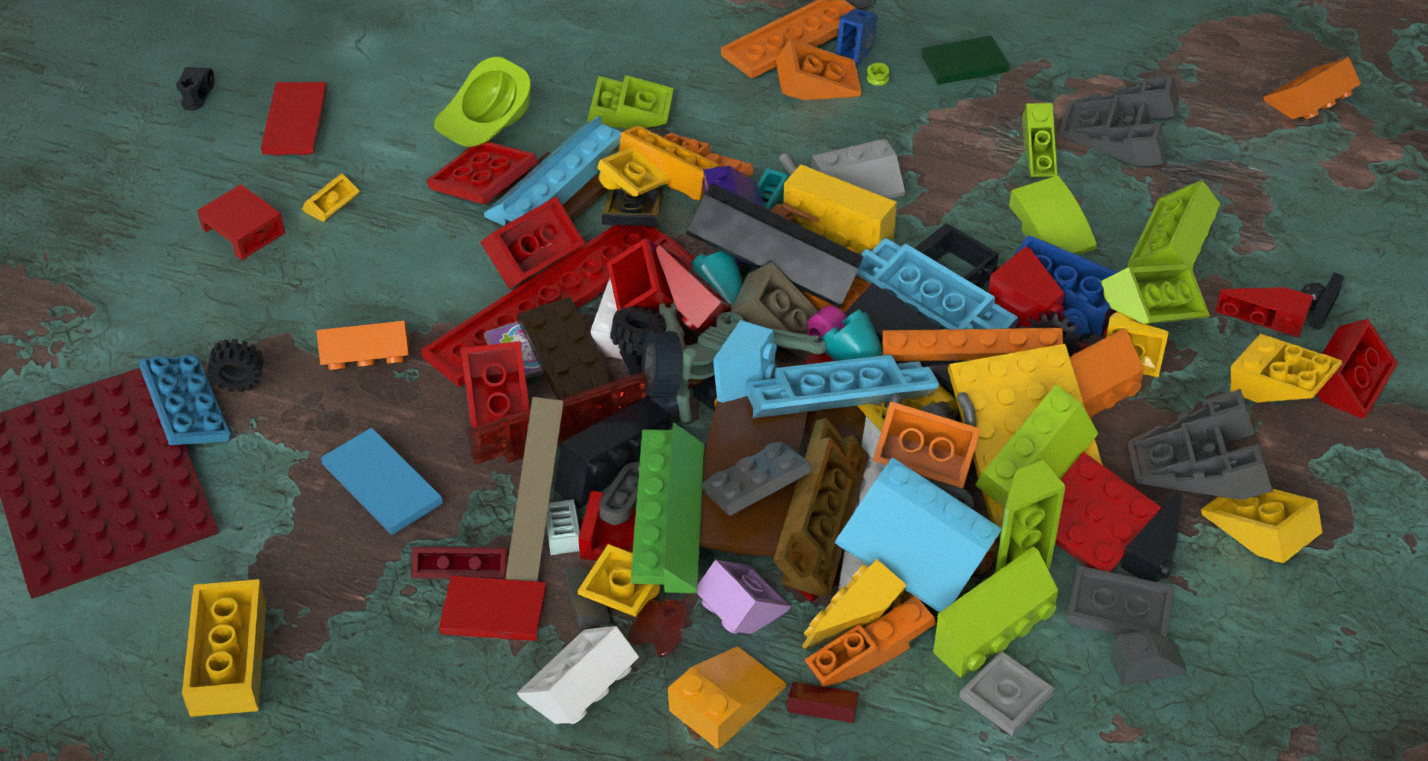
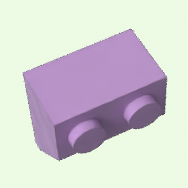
(740, 597)

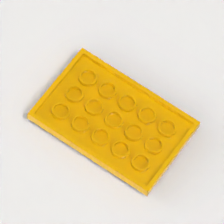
(1005, 394)

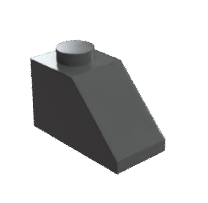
(1145, 657)

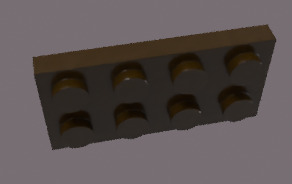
(563, 347)

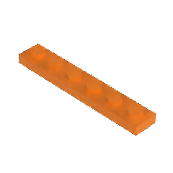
(965, 343)

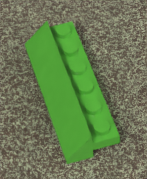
(668, 510)

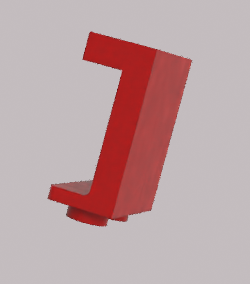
(242, 220)
(597, 533)

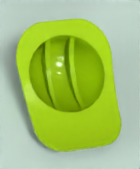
(487, 102)

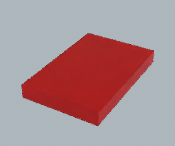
(493, 608)

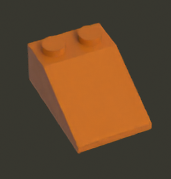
(816, 73)

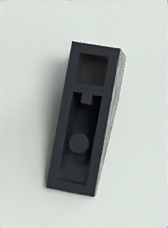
(1153, 548)

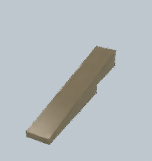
(534, 490)

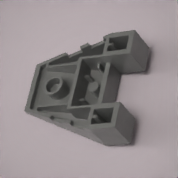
(1120, 121)
(1194, 454)

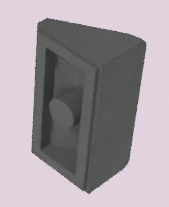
(586, 611)

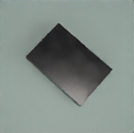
(629, 210)

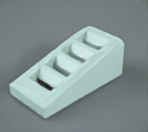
(562, 542)

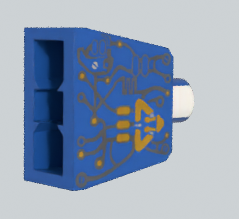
(856, 29)

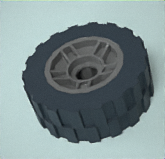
(662, 363)

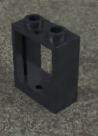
(966, 248)

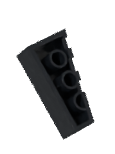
(600, 452)

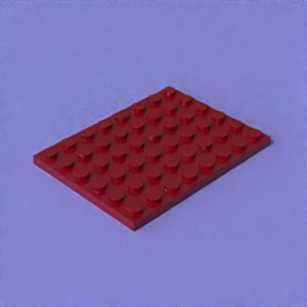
(95, 484)

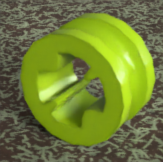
(878, 74)

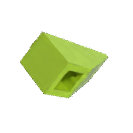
(1039, 139)

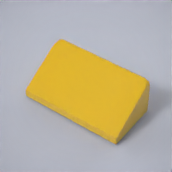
(331, 198)

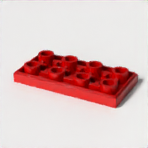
(294, 118)

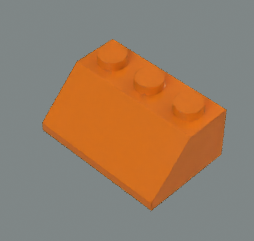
(1315, 89)
(363, 344)
(1107, 372)
(927, 444)

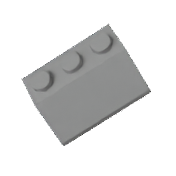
(865, 165)

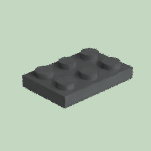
(755, 477)
(1119, 603)

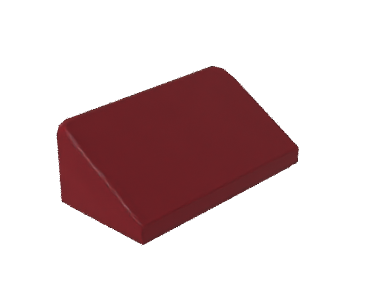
(822, 702)

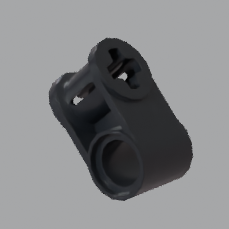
(195, 86)

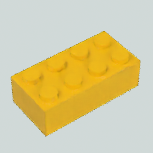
(844, 211)
(224, 648)

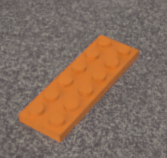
(810, 25)

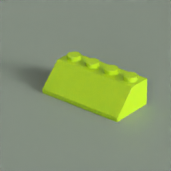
(1176, 227)
(1156, 293)
(1053, 432)
(1031, 514)
(995, 613)

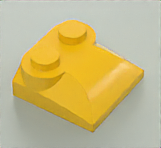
(631, 172)
(1147, 341)
(611, 583)

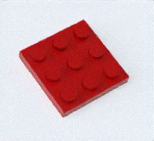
(482, 172)
(1100, 514)

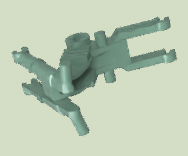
(699, 357)

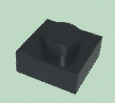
(707, 392)

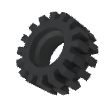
(632, 326)
(237, 354)

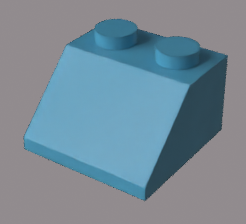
(744, 358)

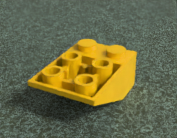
(1280, 371)
(860, 602)

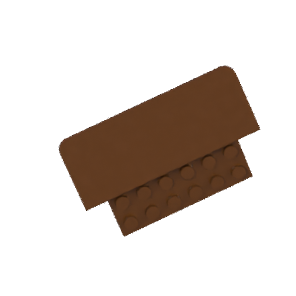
(739, 435)

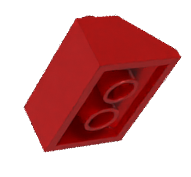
(1363, 370)

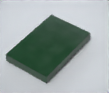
(965, 60)

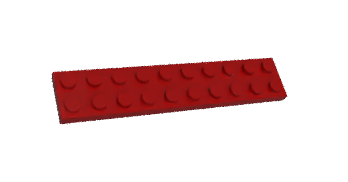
(577, 276)

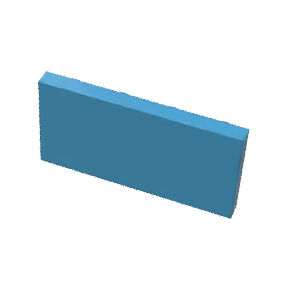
(184, 400)
(381, 481)

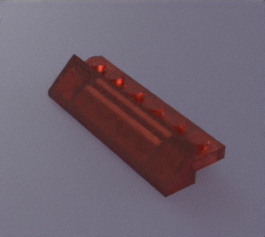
(581, 410)

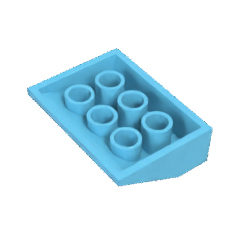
(918, 535)

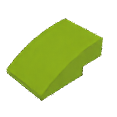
(630, 103)
(1052, 215)

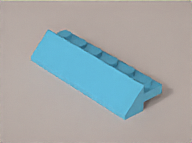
(559, 173)
(932, 288)
(839, 385)

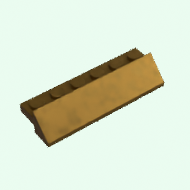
(820, 511)

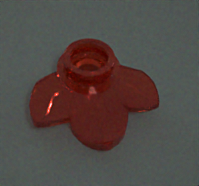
(656, 627)

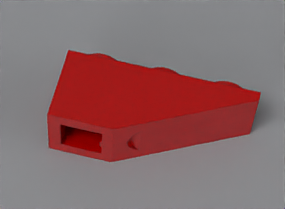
(1271, 308)

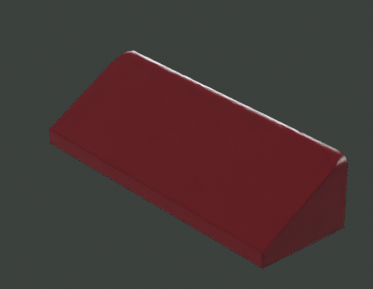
(459, 561)

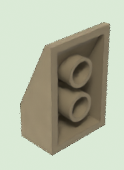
(774, 302)

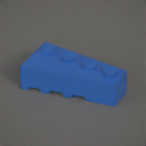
(1078, 279)

